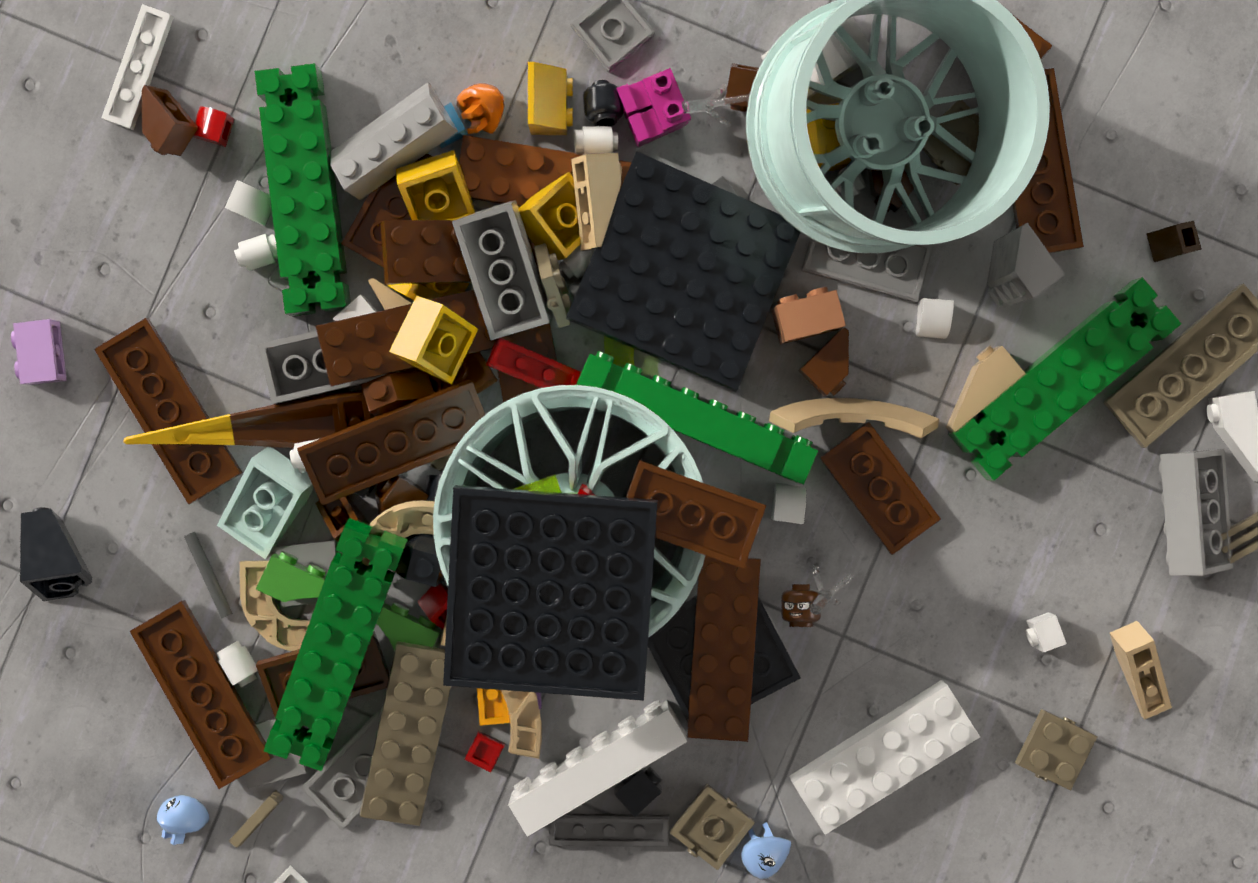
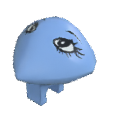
(181, 816)
(765, 854)

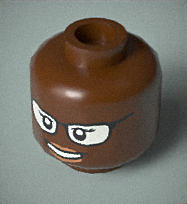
(796, 606)

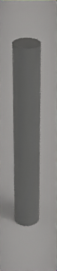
(208, 574)

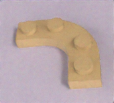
(404, 520)
(264, 612)

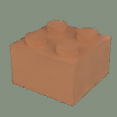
(807, 316)

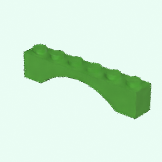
(290, 581)

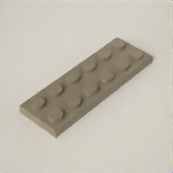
(1188, 368)
(407, 736)

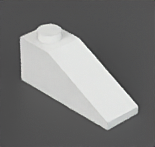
(1237, 424)

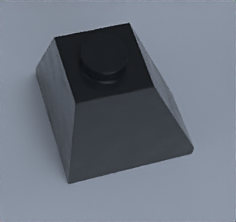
(49, 557)
(420, 561)

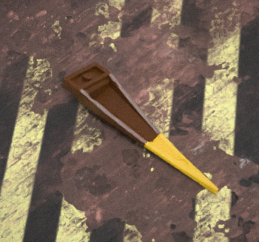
(269, 425)

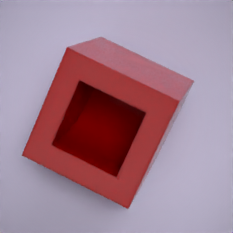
(213, 126)
(435, 604)

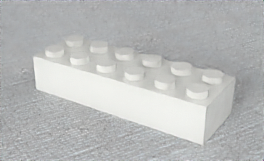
(884, 756)
(596, 767)

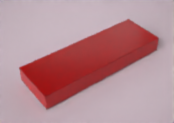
(530, 365)

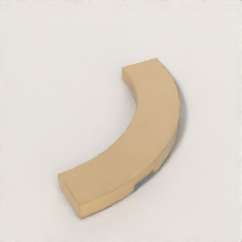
(852, 410)
(524, 719)

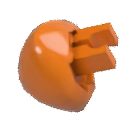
(482, 106)

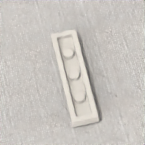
(137, 66)

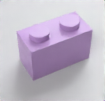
(38, 352)

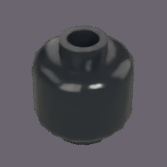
(602, 104)

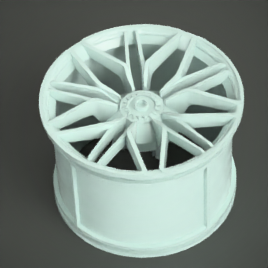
(888, 121)
(481, 440)

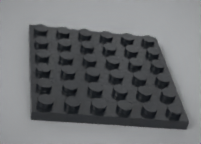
(685, 272)
(549, 592)

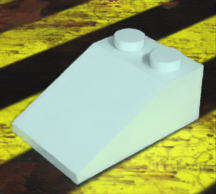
(265, 501)

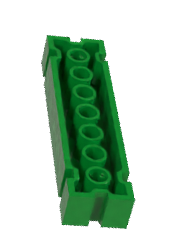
(302, 189)
(1066, 378)
(705, 421)
(335, 644)

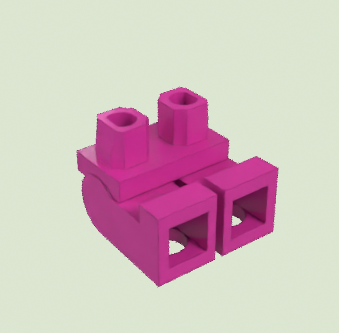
(653, 107)

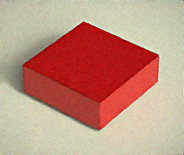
(484, 751)

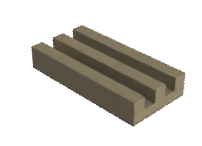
(1240, 540)
(256, 819)

